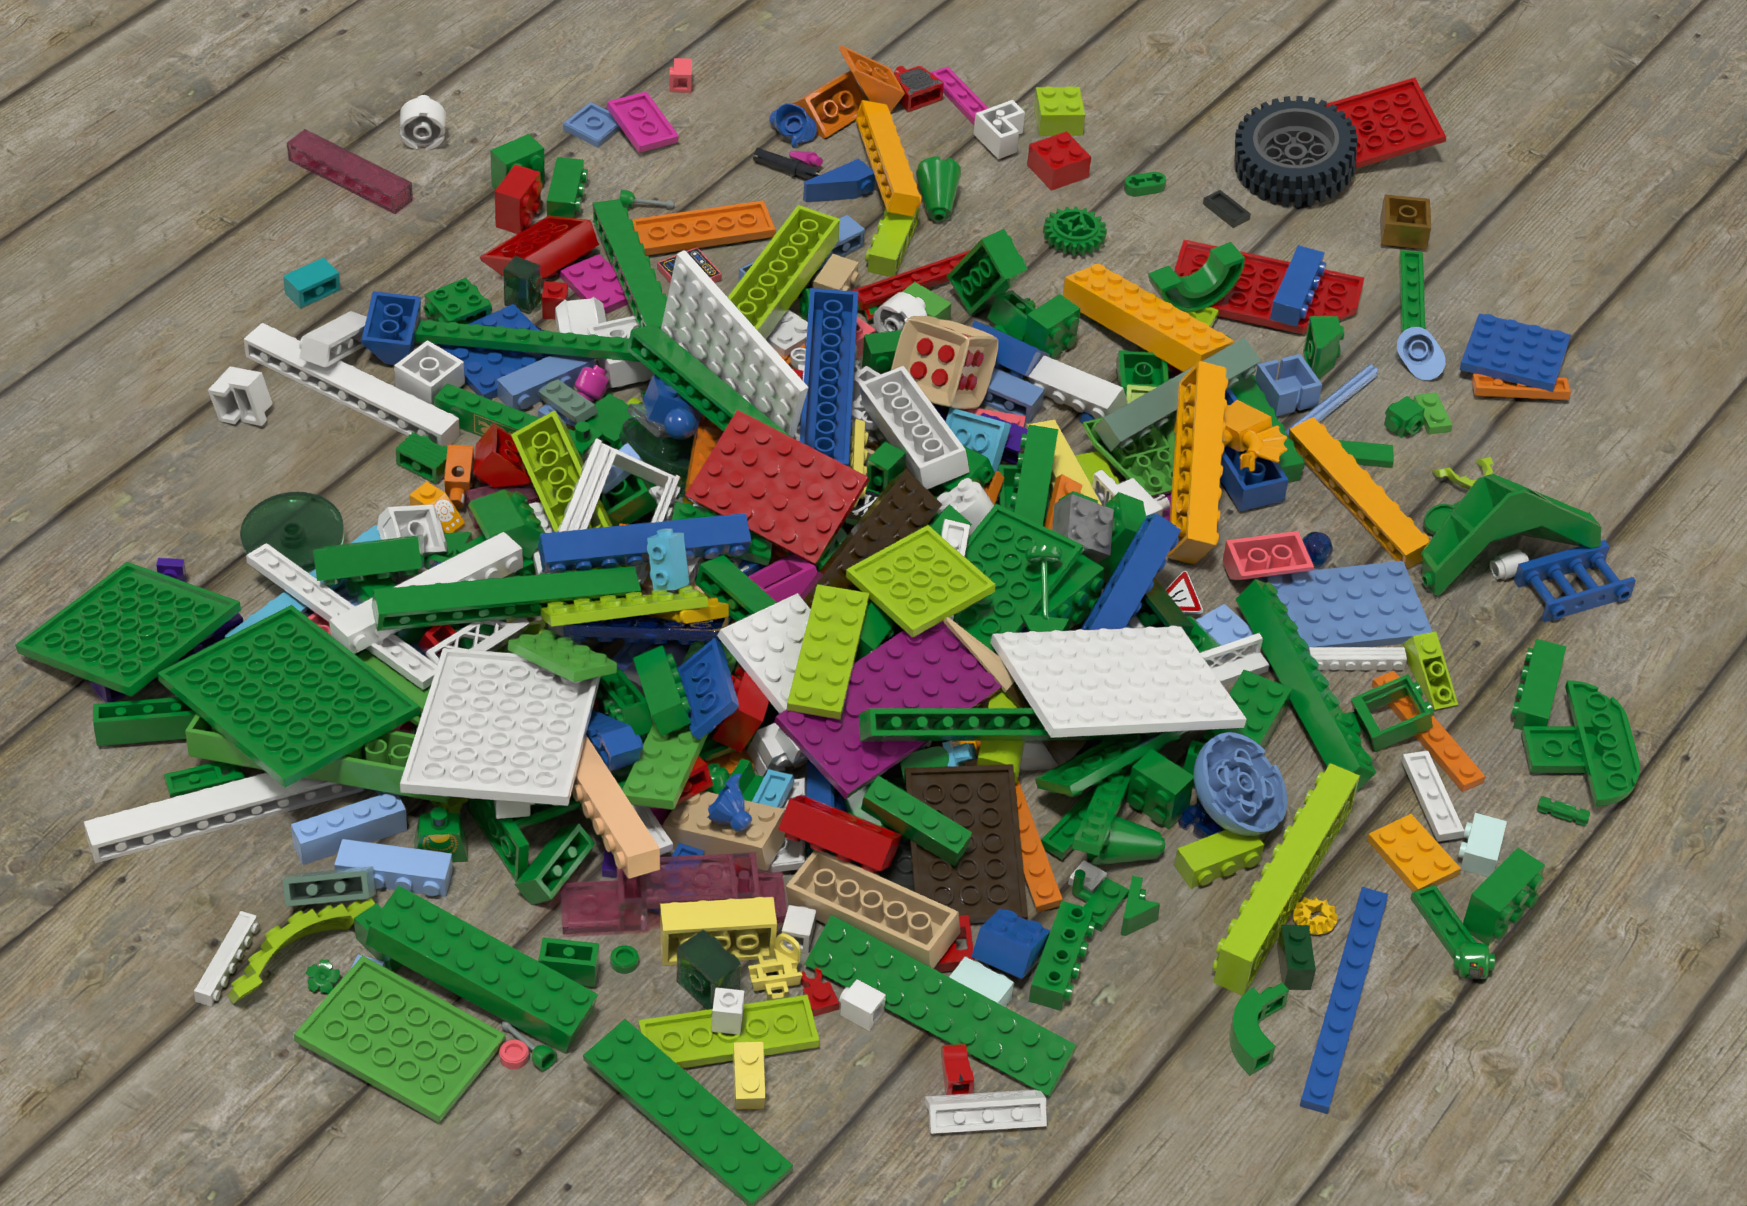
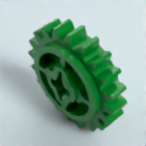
(1074, 231)

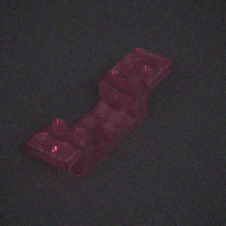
(625, 901)

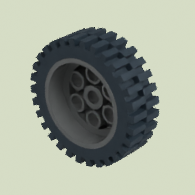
(1295, 151)

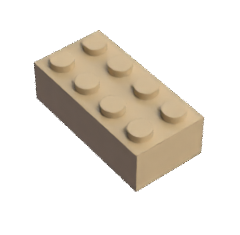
(691, 827)

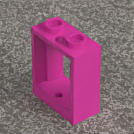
(785, 577)

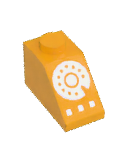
(430, 495)

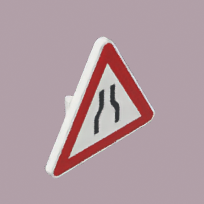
(1184, 594)

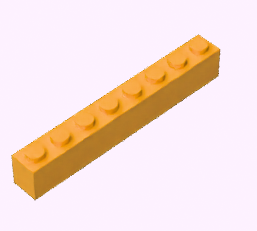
(887, 158)
(1359, 492)

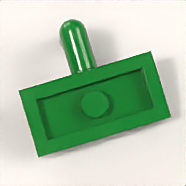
(1104, 901)

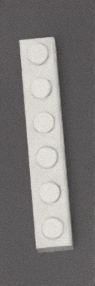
(1359, 658)
(226, 958)

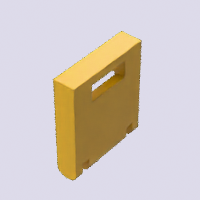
(713, 611)

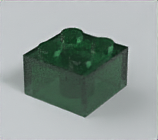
(706, 966)

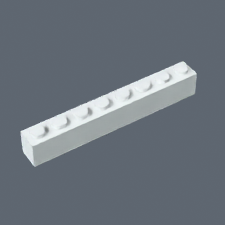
(487, 560)

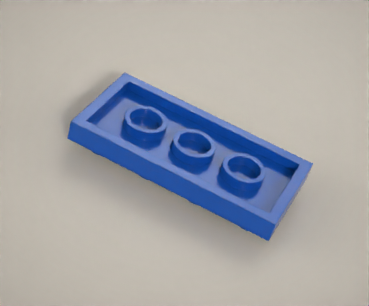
(708, 688)

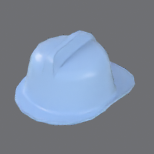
(1421, 353)

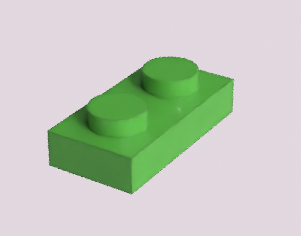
(1434, 416)

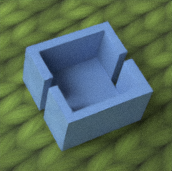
(1294, 386)

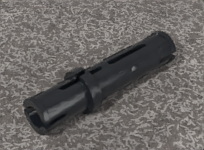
(794, 167)

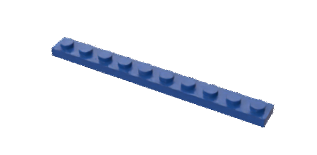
(1343, 1001)

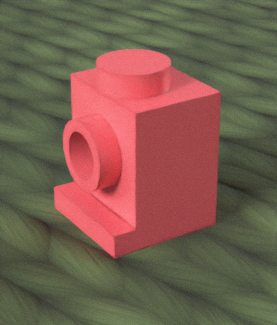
(681, 76)

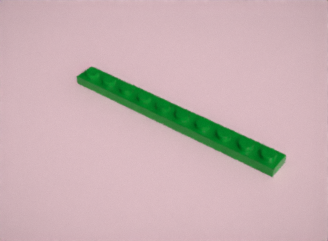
(524, 340)

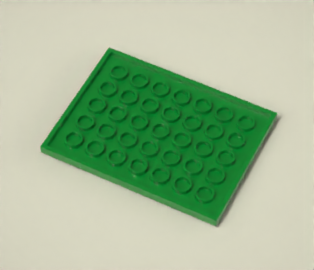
(288, 695)

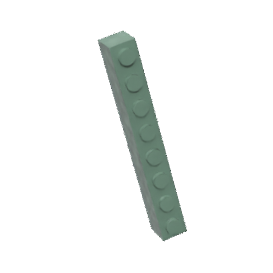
(1161, 403)

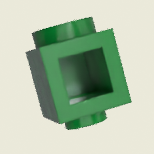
(1404, 417)

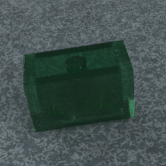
(522, 284)

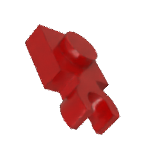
(820, 995)

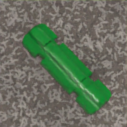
(1563, 810)

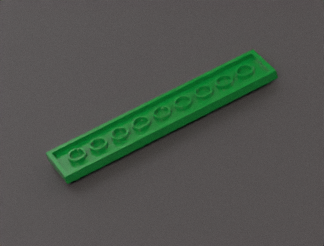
(943, 1006)

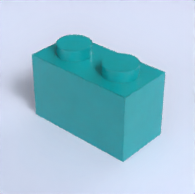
(311, 283)

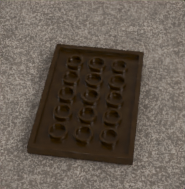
(992, 866)

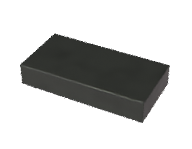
(1226, 208)

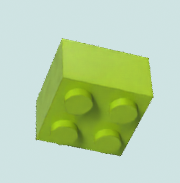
(1059, 111)

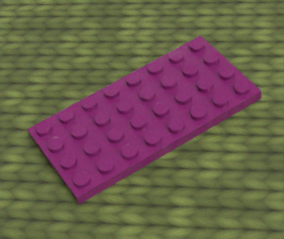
(901, 673)

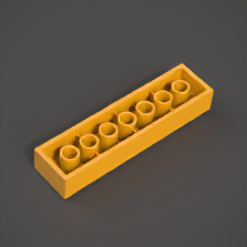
(1143, 317)
(1198, 461)

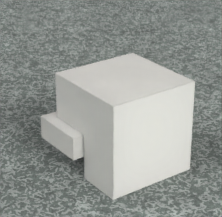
(240, 396)

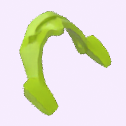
(1465, 482)

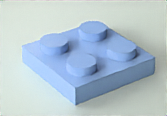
(1225, 625)

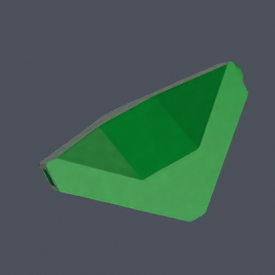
(1497, 511)

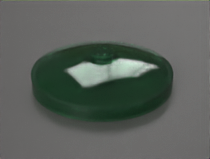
(661, 452)
(293, 526)

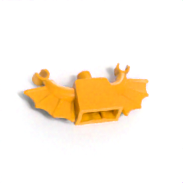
(1253, 431)

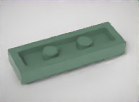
(567, 401)

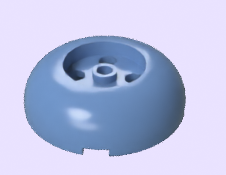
(1239, 785)

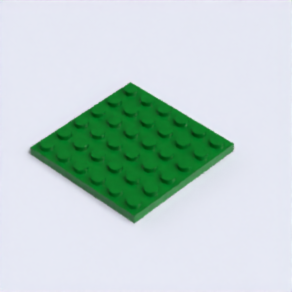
(128, 628)

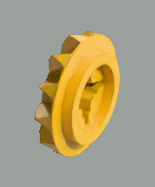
(1321, 923)

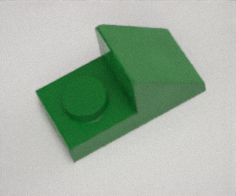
(1138, 911)

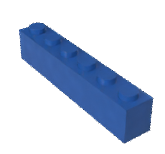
(1134, 574)

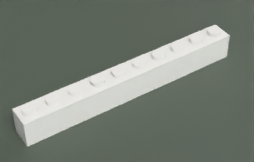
(352, 387)
(203, 813)

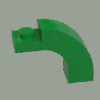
(1247, 1041)

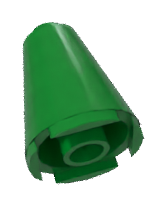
(938, 185)
(1129, 843)

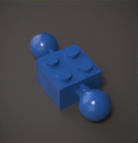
(671, 409)

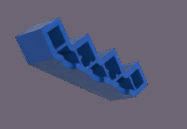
(614, 741)

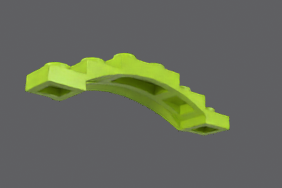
(299, 926)

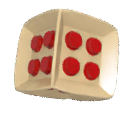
(947, 360)

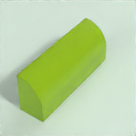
(1001, 751)

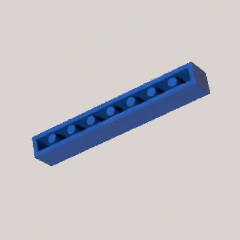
(628, 543)

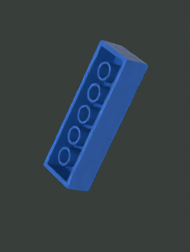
(1251, 488)

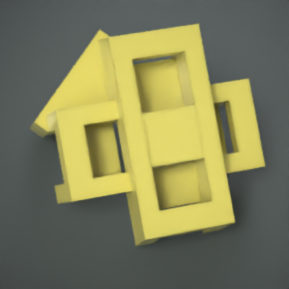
(784, 962)

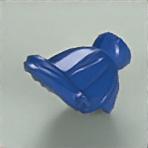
(793, 123)
(730, 806)

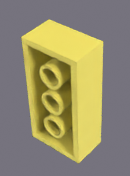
(740, 925)

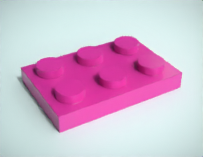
(642, 122)
(595, 279)

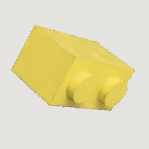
(748, 1075)

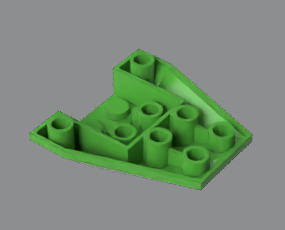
(1145, 460)

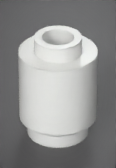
(1506, 564)

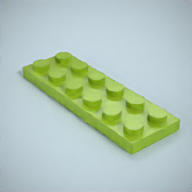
(633, 605)
(828, 652)
(778, 1023)

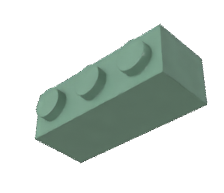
(329, 886)

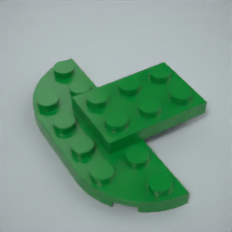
(1596, 745)

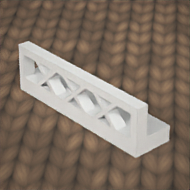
(488, 643)
(1231, 667)
(986, 1111)

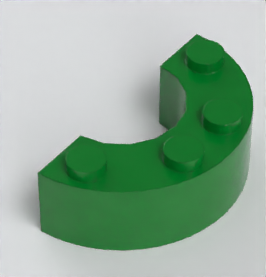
(1204, 286)

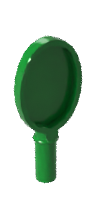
(1436, 517)

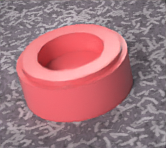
(514, 1054)

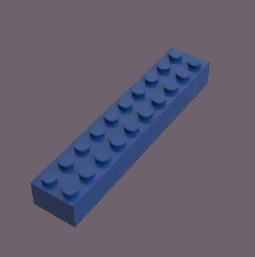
(829, 372)

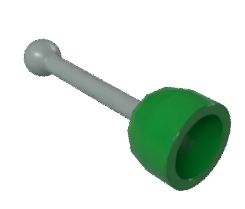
(628, 200)
(542, 1055)

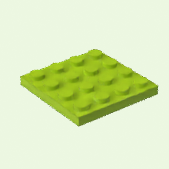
(920, 580)

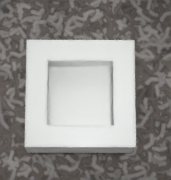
(1093, 877)

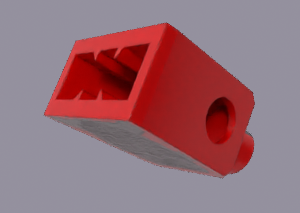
(919, 86)

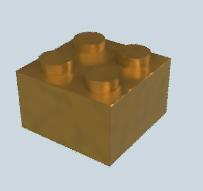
(1405, 221)

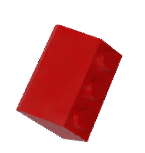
(499, 460)

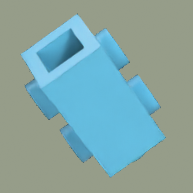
(668, 560)

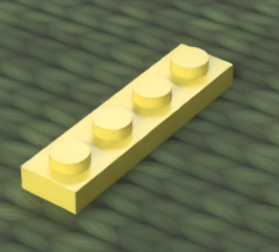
(857, 453)

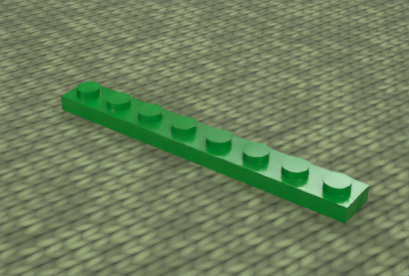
(1102, 812)

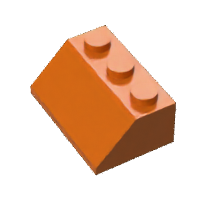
(833, 103)

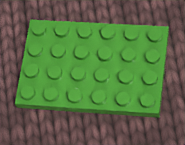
(400, 1038)

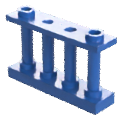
(1573, 561)

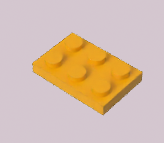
(1413, 853)

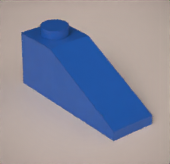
(841, 183)

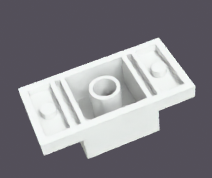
(1107, 488)

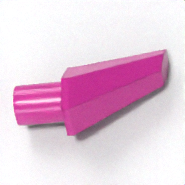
(808, 158)

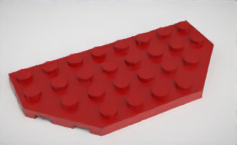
(1259, 282)

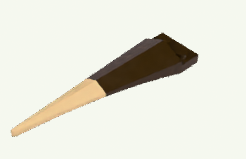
(1059, 749)

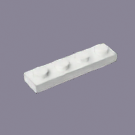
(1432, 796)

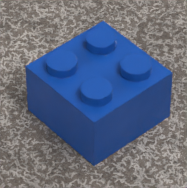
(1010, 943)

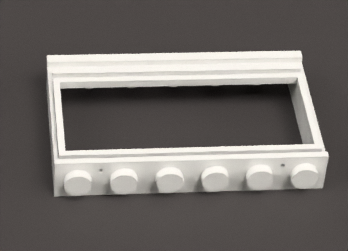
(593, 479)

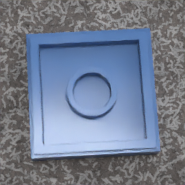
(592, 125)

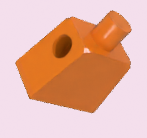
(459, 481)

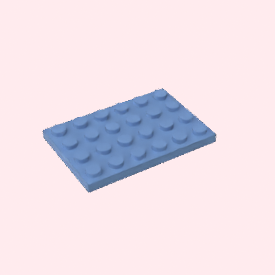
(1352, 605)

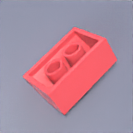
(1266, 556)

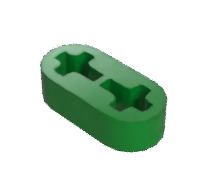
(1145, 184)

